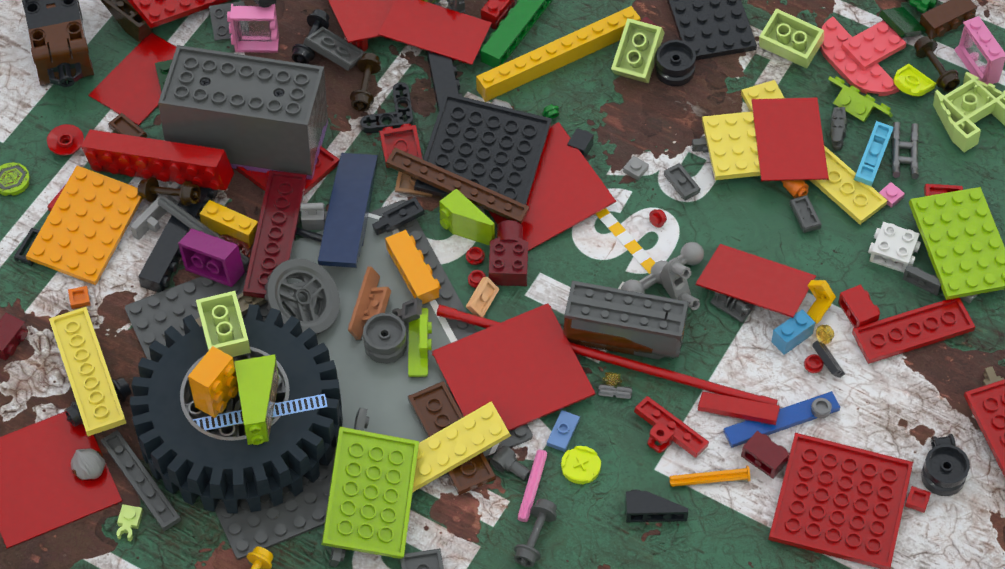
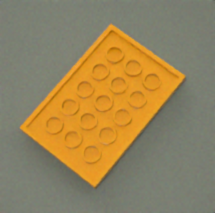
(85, 225)

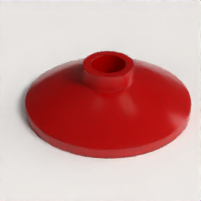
(65, 134)

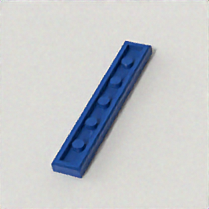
(787, 418)

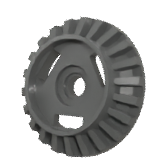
(315, 285)

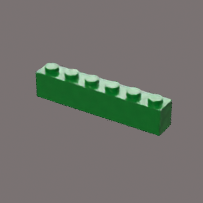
(512, 31)

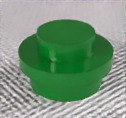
(551, 111)

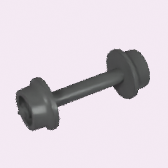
(526, 554)

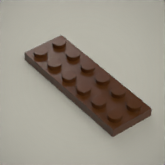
(436, 411)

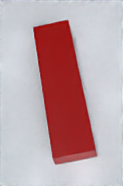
(739, 408)

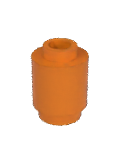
(796, 188)

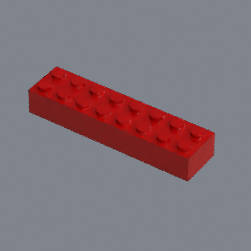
(157, 159)

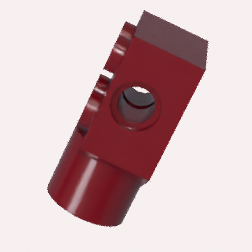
(508, 255)

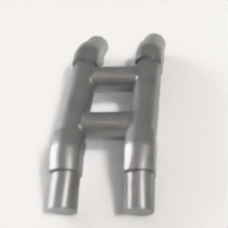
(913, 145)

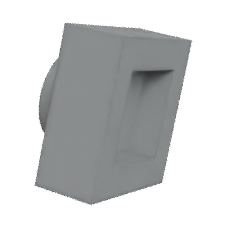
(635, 168)

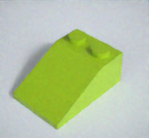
(465, 219)

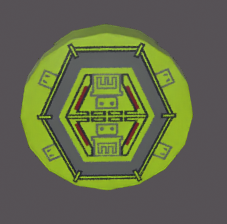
(13, 179)

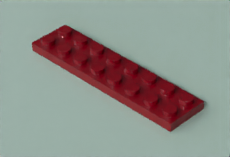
(275, 229)

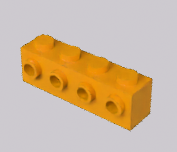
(412, 267)

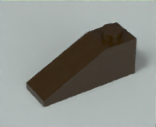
(128, 18)

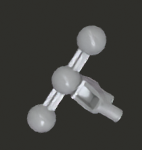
(672, 275)

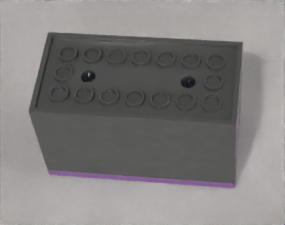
(251, 106)

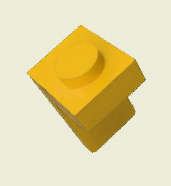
(824, 299)

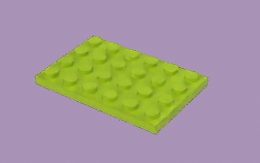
(961, 242)
(370, 493)

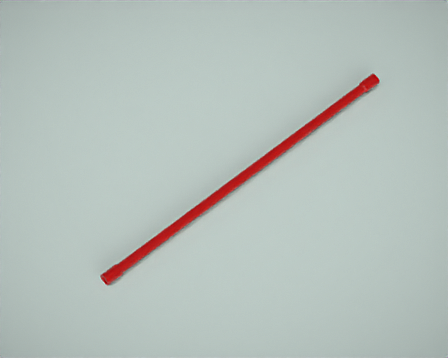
(454, 314)

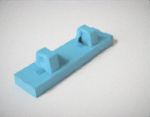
(873, 153)

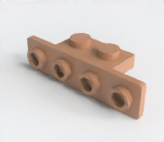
(370, 302)

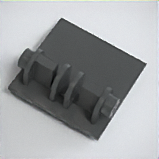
(219, 19)
(734, 307)

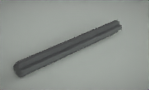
(190, 221)

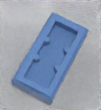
(563, 431)

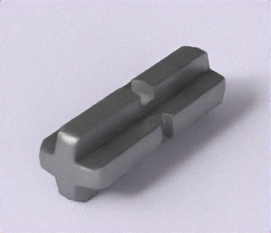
(610, 390)

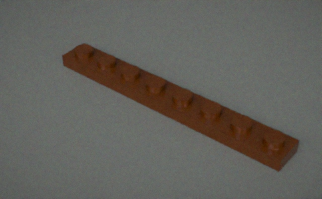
(449, 182)

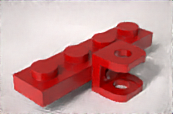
(668, 429)

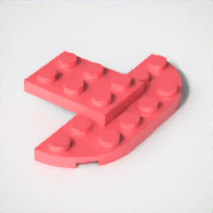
(859, 56)

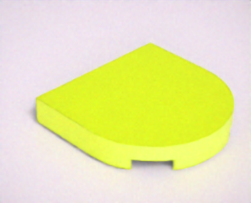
(913, 81)

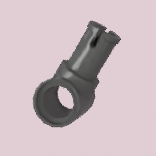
(506, 460)

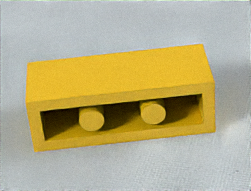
(229, 222)

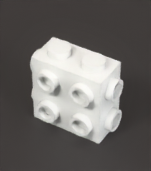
(894, 247)

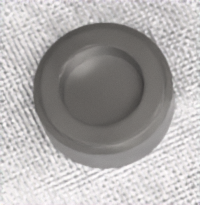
(821, 408)

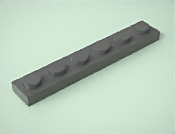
(140, 480)

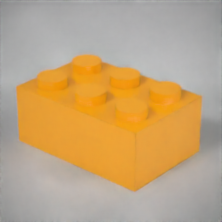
(213, 382)

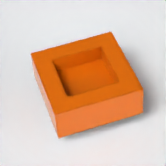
(79, 297)

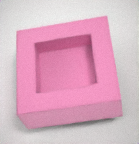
(892, 194)

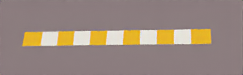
(626, 239)

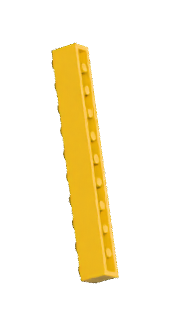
(553, 55)

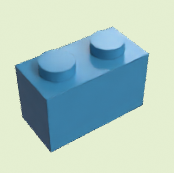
(793, 332)

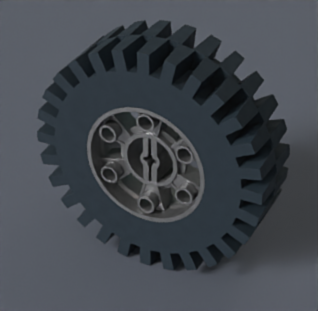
(224, 463)

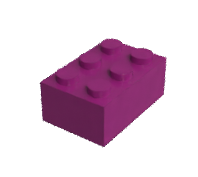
(211, 257)

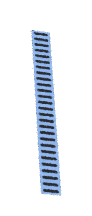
(280, 409)

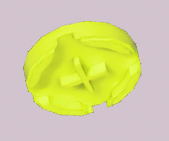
(581, 465)

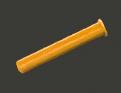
(710, 477)

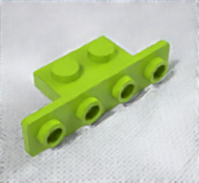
(855, 103)
(419, 345)

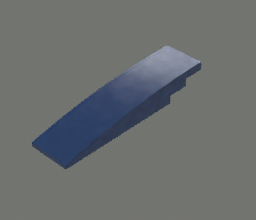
(348, 210)

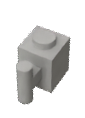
(313, 216)

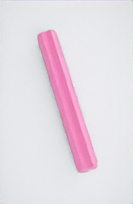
(532, 485)

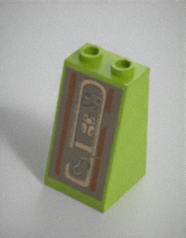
(257, 391)

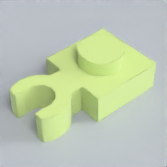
(129, 518)

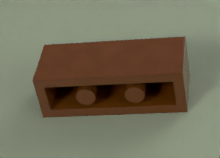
(947, 17)

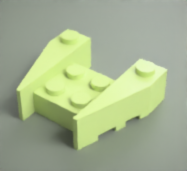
(967, 106)

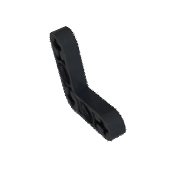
(396, 117)

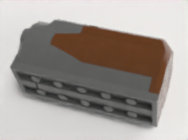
(625, 321)

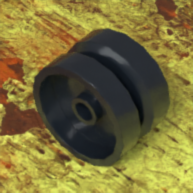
(675, 63)
(945, 470)

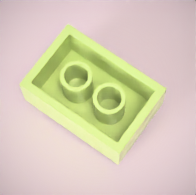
(791, 38)
(637, 50)
(223, 324)

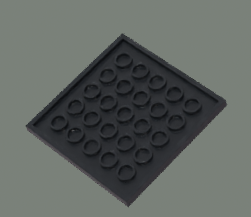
(487, 146)

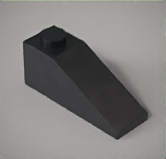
(648, 507)

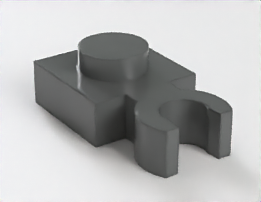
(410, 310)

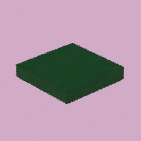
(902, 22)

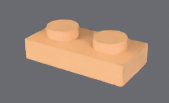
(482, 297)

